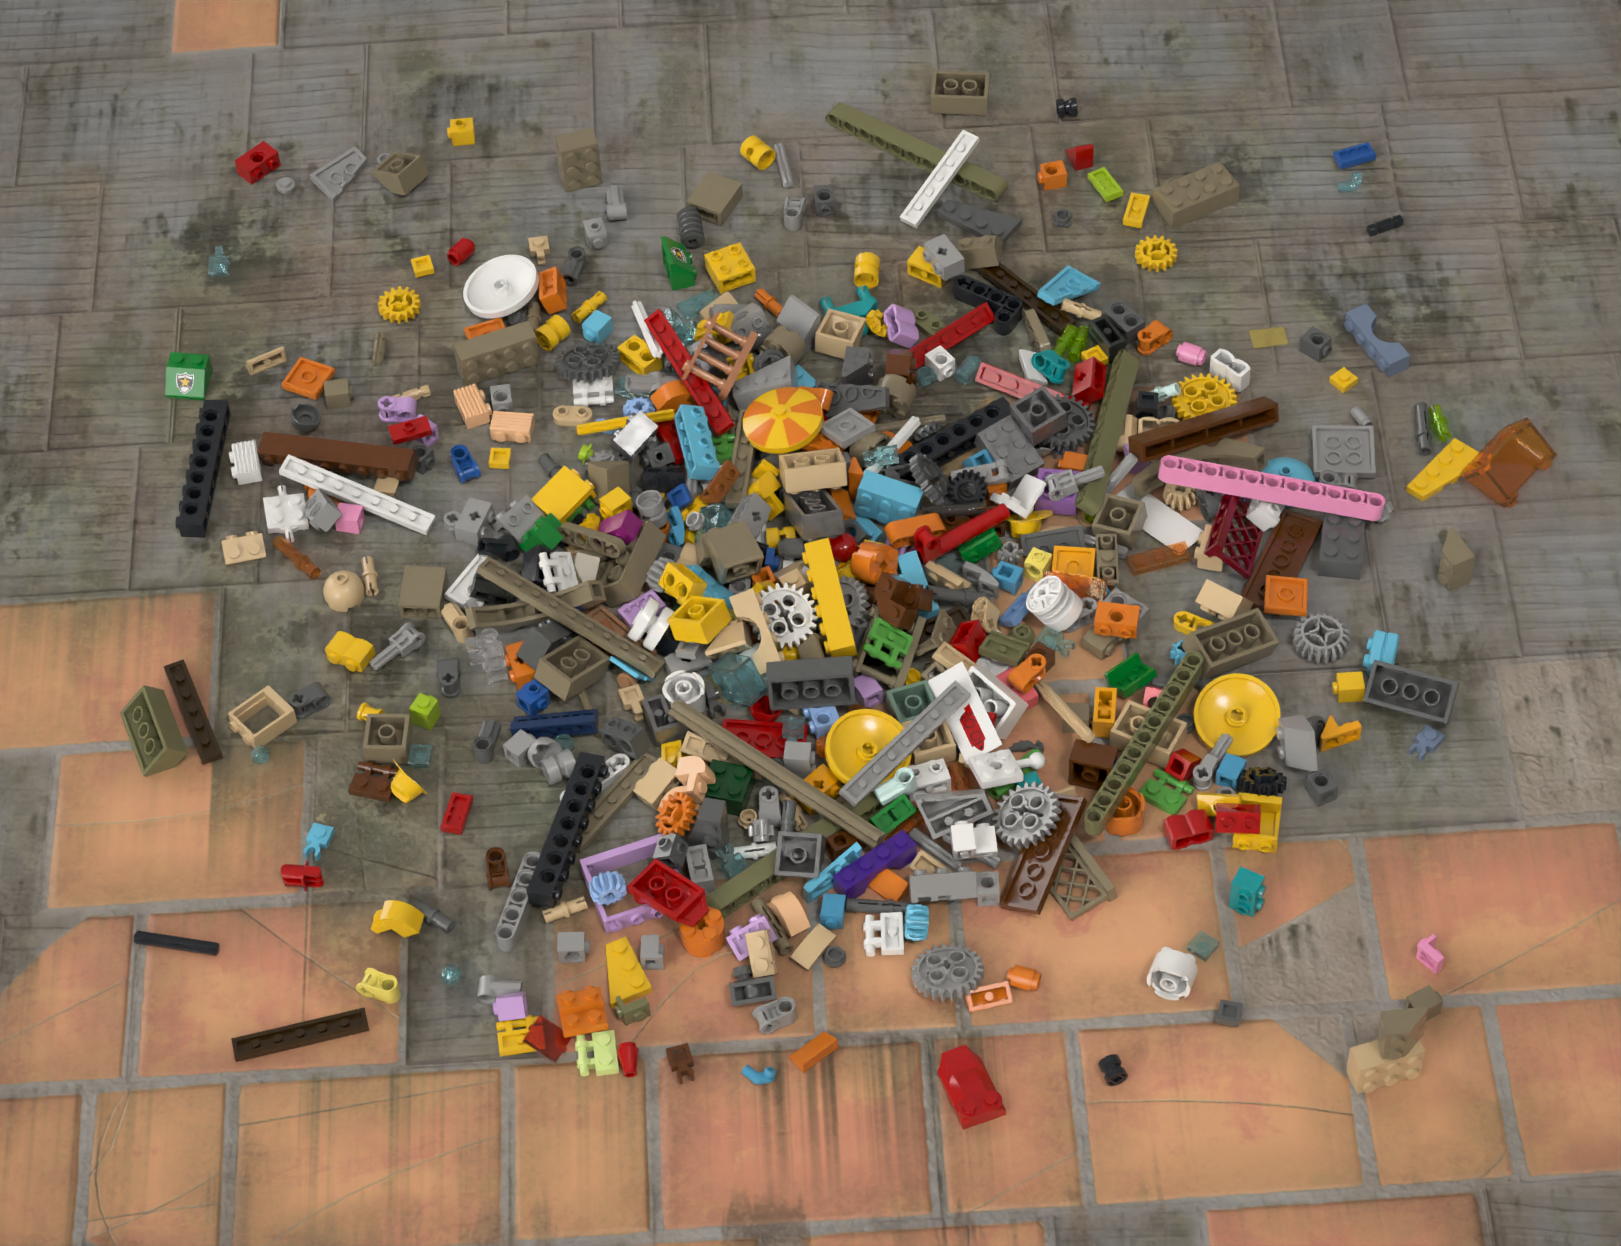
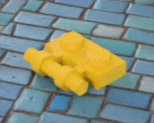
(511, 1040)

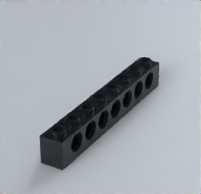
(956, 438)
(204, 468)
(561, 842)

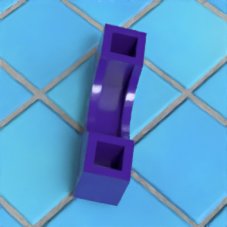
(856, 877)

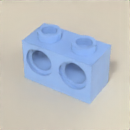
(820, 719)

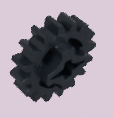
(1263, 781)

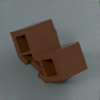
(902, 363)
(890, 596)

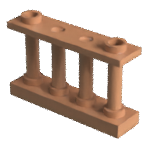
(738, 357)

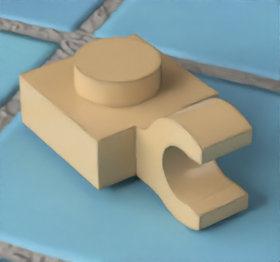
(539, 247)
(632, 699)

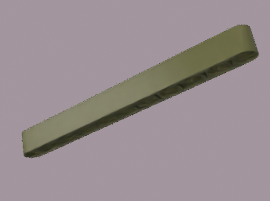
(913, 150)
(1108, 430)
(1143, 743)
(761, 874)

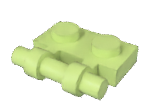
(605, 1053)

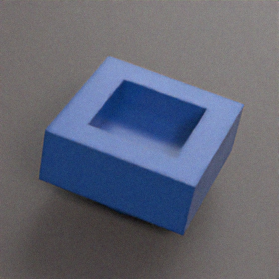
(680, 497)
(771, 559)

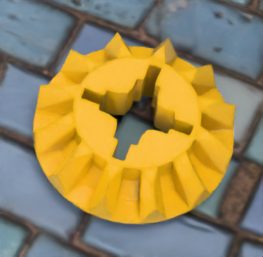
(874, 320)

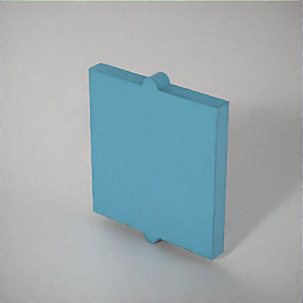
(630, 669)

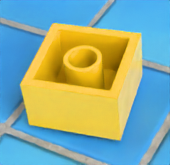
(699, 619)

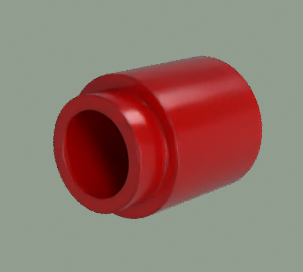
(461, 251)

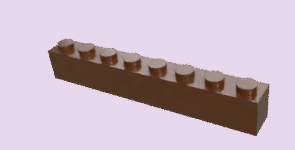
(1203, 429)
(340, 455)

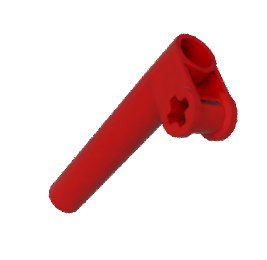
(931, 547)

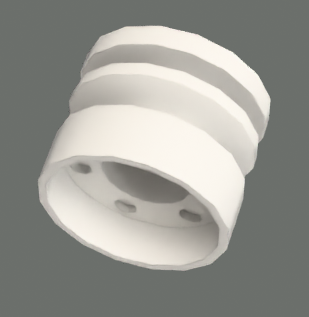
(1054, 603)

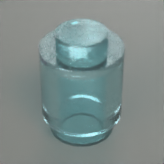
(967, 369)

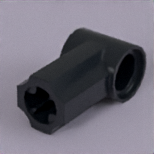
(502, 546)

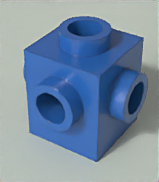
(533, 697)

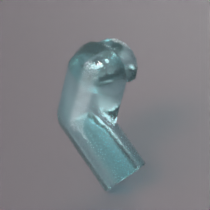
(1352, 185)

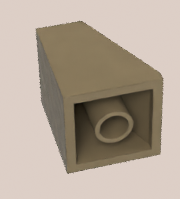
(733, 552)

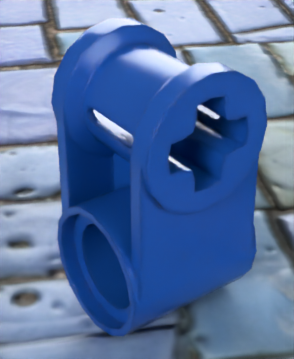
(464, 464)

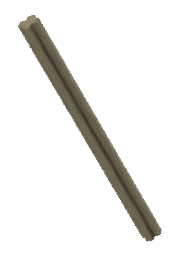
(777, 774)

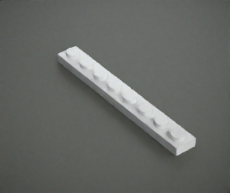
(357, 494)

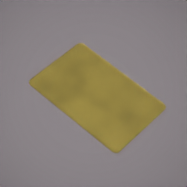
(1268, 337)

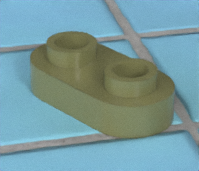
(927, 322)

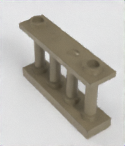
(900, 676)

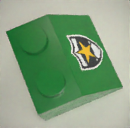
(677, 264)
(188, 375)

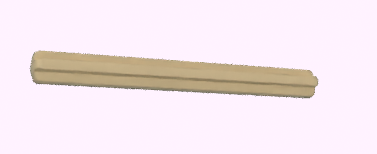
(1064, 711)

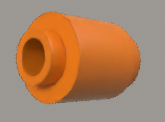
(1024, 978)

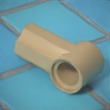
(1129, 428)
(457, 622)

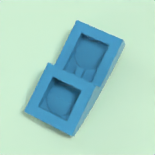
(677, 531)

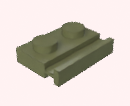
(1004, 648)

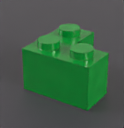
(543, 533)

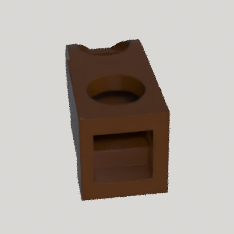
(839, 843)

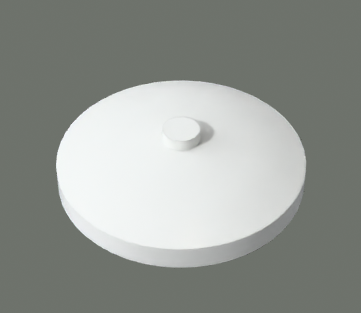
(501, 286)

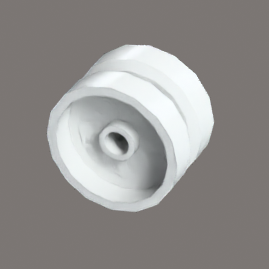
(648, 622)

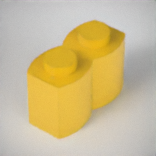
(349, 651)

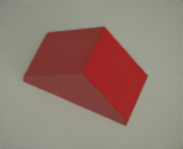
(1081, 156)

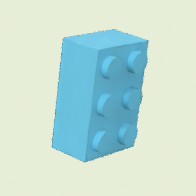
(886, 498)

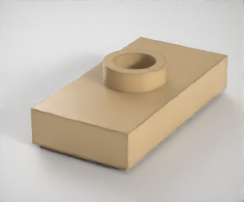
(949, 657)

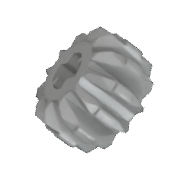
(655, 574)

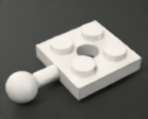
(1007, 770)

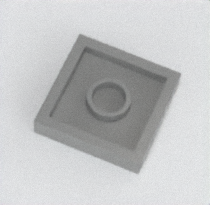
(847, 427)

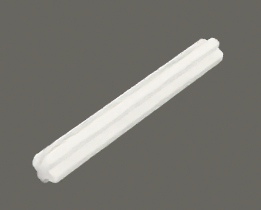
(641, 315)
(899, 439)

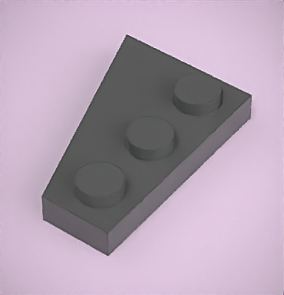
(1046, 540)

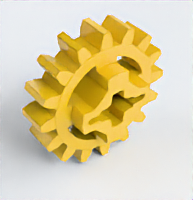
(1156, 253)
(399, 304)

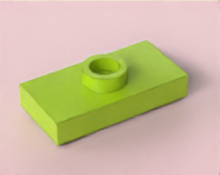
(1105, 184)

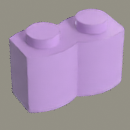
(901, 325)

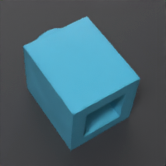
(597, 327)

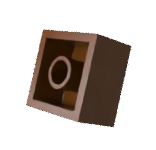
(1091, 764)

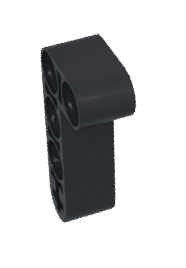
(1004, 306)

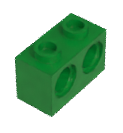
(893, 814)

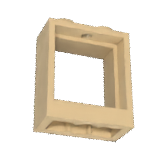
(253, 705)

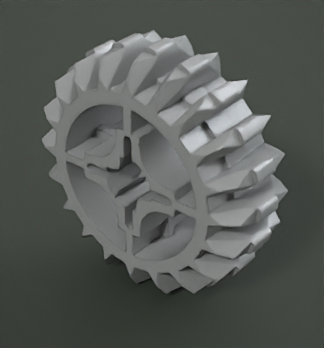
(1321, 638)

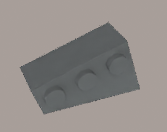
(543, 641)
(710, 827)

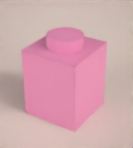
(351, 518)

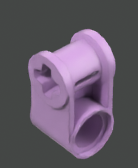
(398, 410)

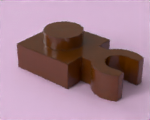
(681, 1061)

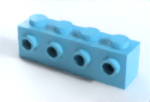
(696, 442)

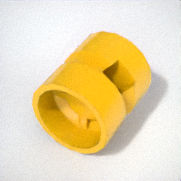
(757, 152)
(867, 270)
(552, 332)
(773, 535)

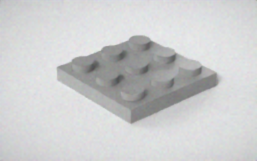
(1343, 449)

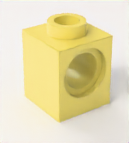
(1036, 564)

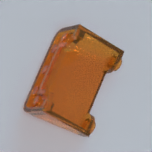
(1509, 462)

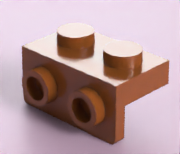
(720, 483)

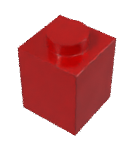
(1182, 764)

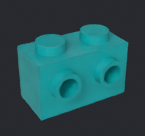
(1247, 892)

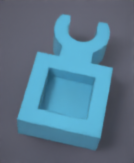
(318, 838)

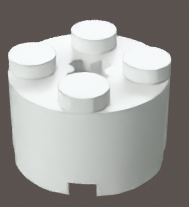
(686, 687)
(1172, 974)

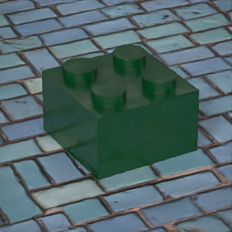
(732, 784)

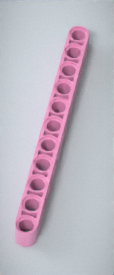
(1271, 488)

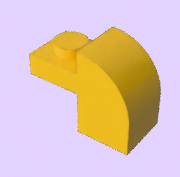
(765, 488)
(399, 917)

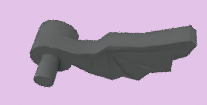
(1023, 746)

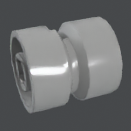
(652, 508)
(557, 767)

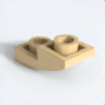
(813, 946)

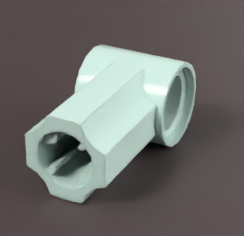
(896, 786)

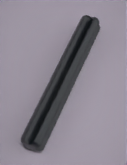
(176, 943)

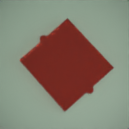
(547, 1038)

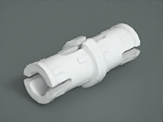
(765, 848)

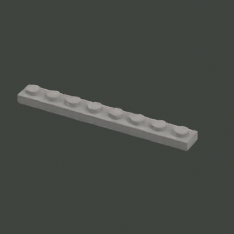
(904, 744)

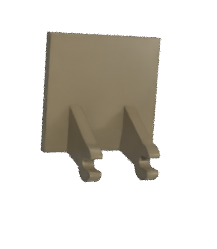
(943, 631)

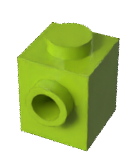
(425, 711)

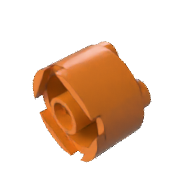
(872, 560)
(1128, 816)
(705, 936)

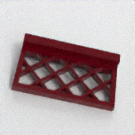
(1223, 526)

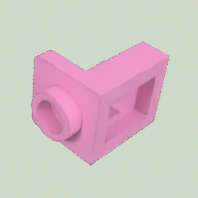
(1429, 956)

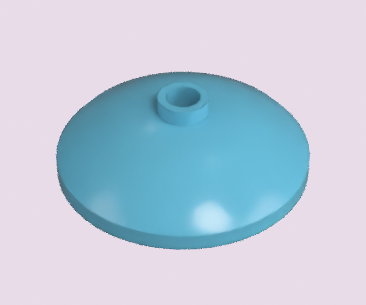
(1290, 468)

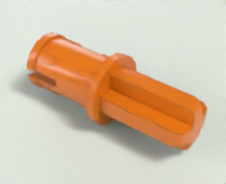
(770, 303)

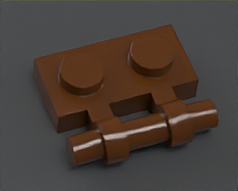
(371, 786)

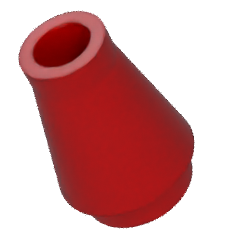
(628, 1058)

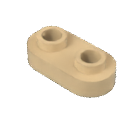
(572, 415)

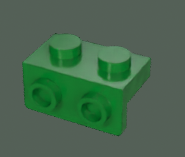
(980, 546)
(1130, 675)

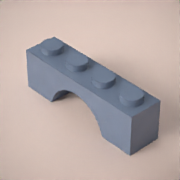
(1389, 357)

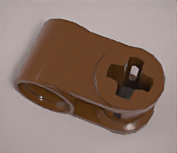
(497, 871)

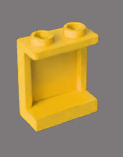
(563, 494)
(1269, 825)

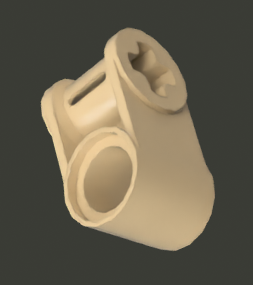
(986, 613)

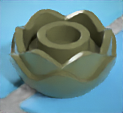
(1025, 630)

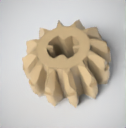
(1179, 496)

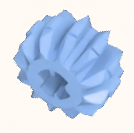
(638, 404)
(607, 888)

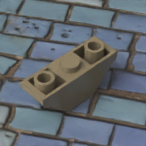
(1107, 558)

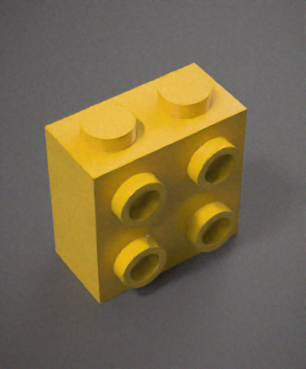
(730, 267)

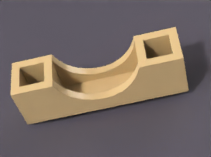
(747, 608)

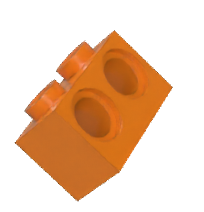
(552, 290)

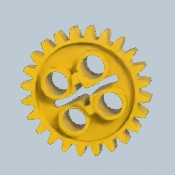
(1202, 396)

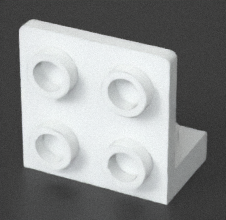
(1024, 496)

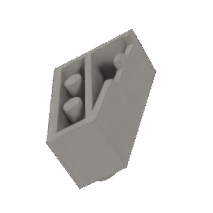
(774, 376)
(946, 808)
(942, 884)

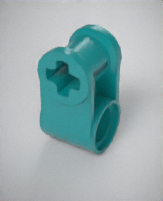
(1050, 365)

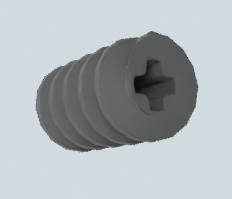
(690, 227)

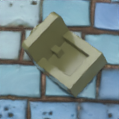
(632, 1012)

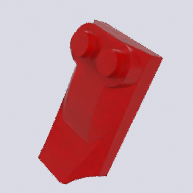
(669, 893)
(969, 1087)

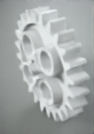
(800, 609)

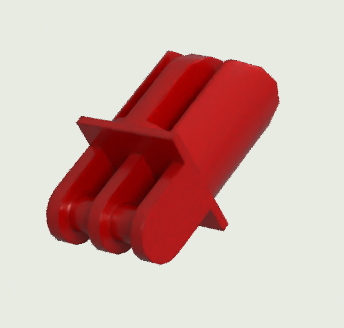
(302, 875)

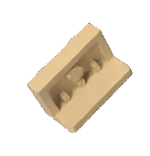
(243, 548)
(944, 578)

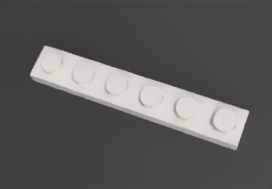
(939, 179)

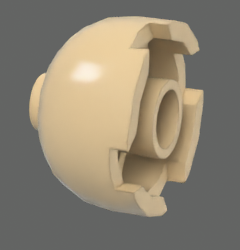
(343, 590)

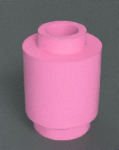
(1191, 354)

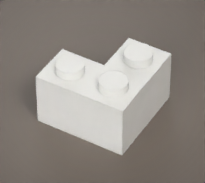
(973, 842)

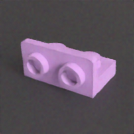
(629, 611)
(738, 940)

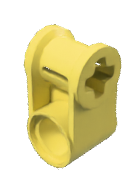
(376, 986)

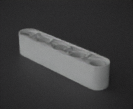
(515, 909)

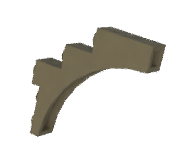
(1226, 452)
(514, 615)

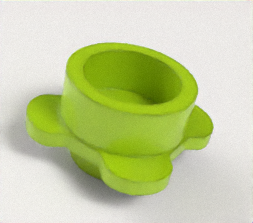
(585, 452)

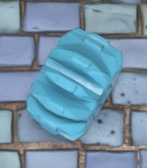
(916, 922)

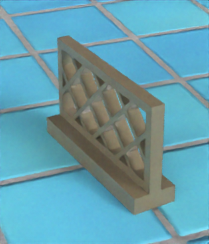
(1095, 875)

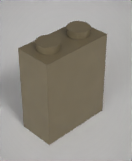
(716, 198)
(423, 592)

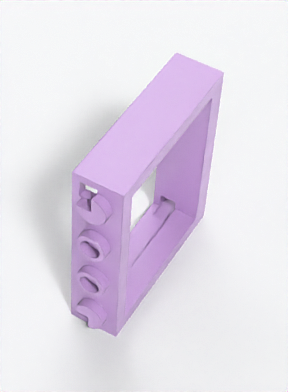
(614, 859)

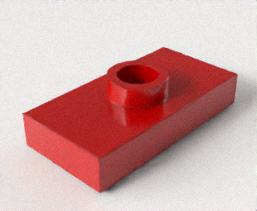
(409, 430)
(457, 813)

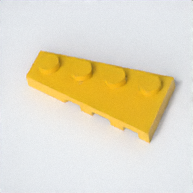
(1441, 470)

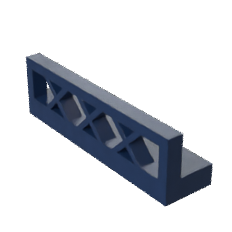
(554, 724)

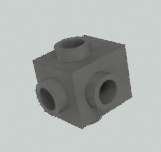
(663, 453)
(671, 850)

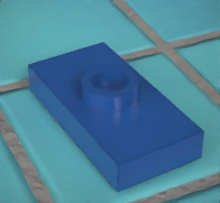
(1354, 155)

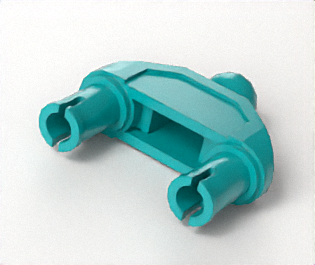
(859, 308)

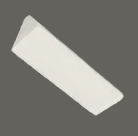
(1029, 371)

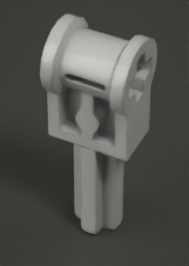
(1067, 482)
(400, 643)
(1207, 769)

